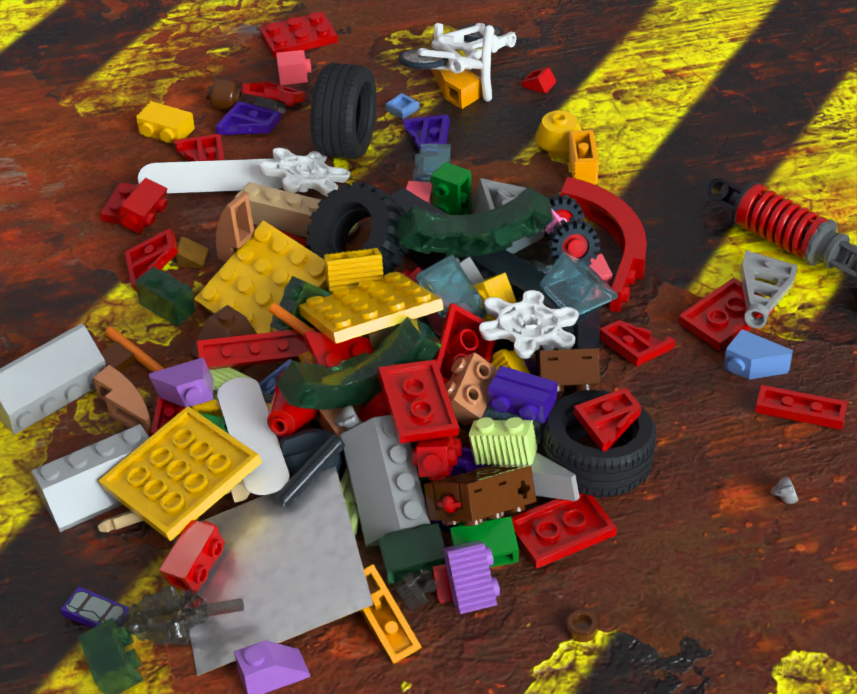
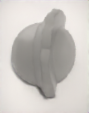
(347, 418)
(785, 491)

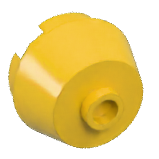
(554, 133)

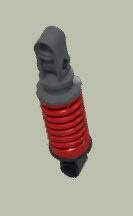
(786, 224)

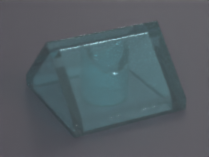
(452, 285)
(576, 285)

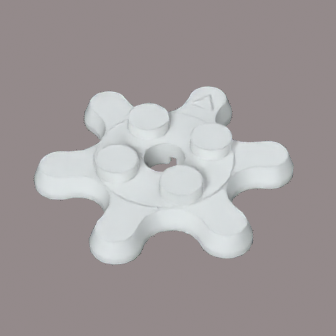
(303, 172)
(529, 324)

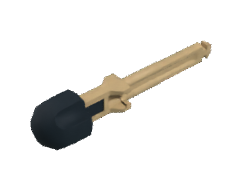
(296, 451)

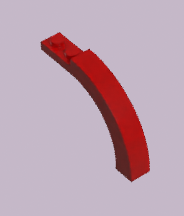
(622, 224)

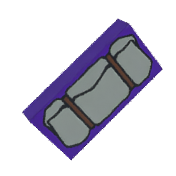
(92, 608)

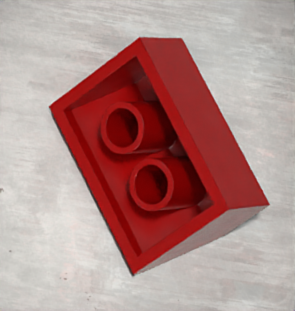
(459, 339)

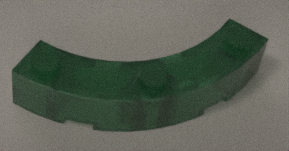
(478, 232)
(356, 378)

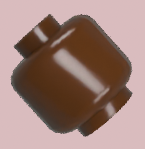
(223, 94)

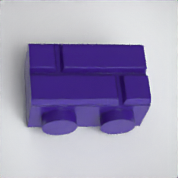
(522, 394)

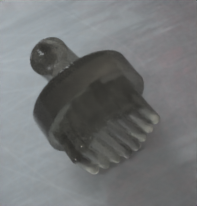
(414, 589)

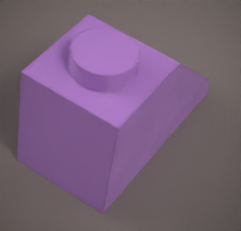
(184, 383)
(269, 667)

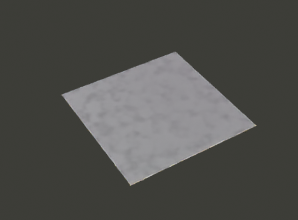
(287, 566)

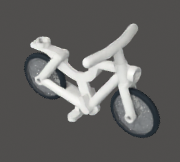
(465, 39)

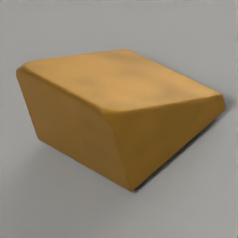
(191, 254)

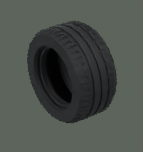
(343, 110)
(596, 471)

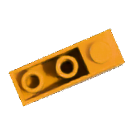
(459, 88)

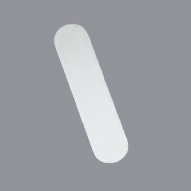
(208, 175)
(247, 422)

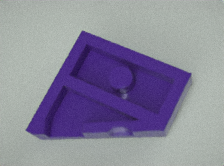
(248, 119)
(427, 129)

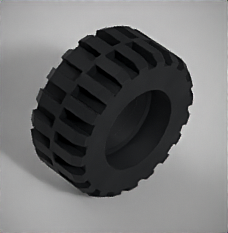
(347, 207)

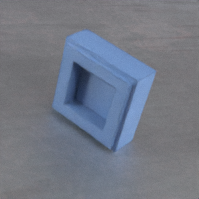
(402, 106)

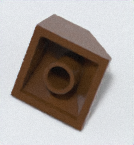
(224, 324)

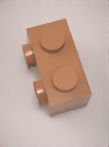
(469, 387)

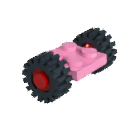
(569, 231)

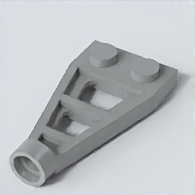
(766, 268)

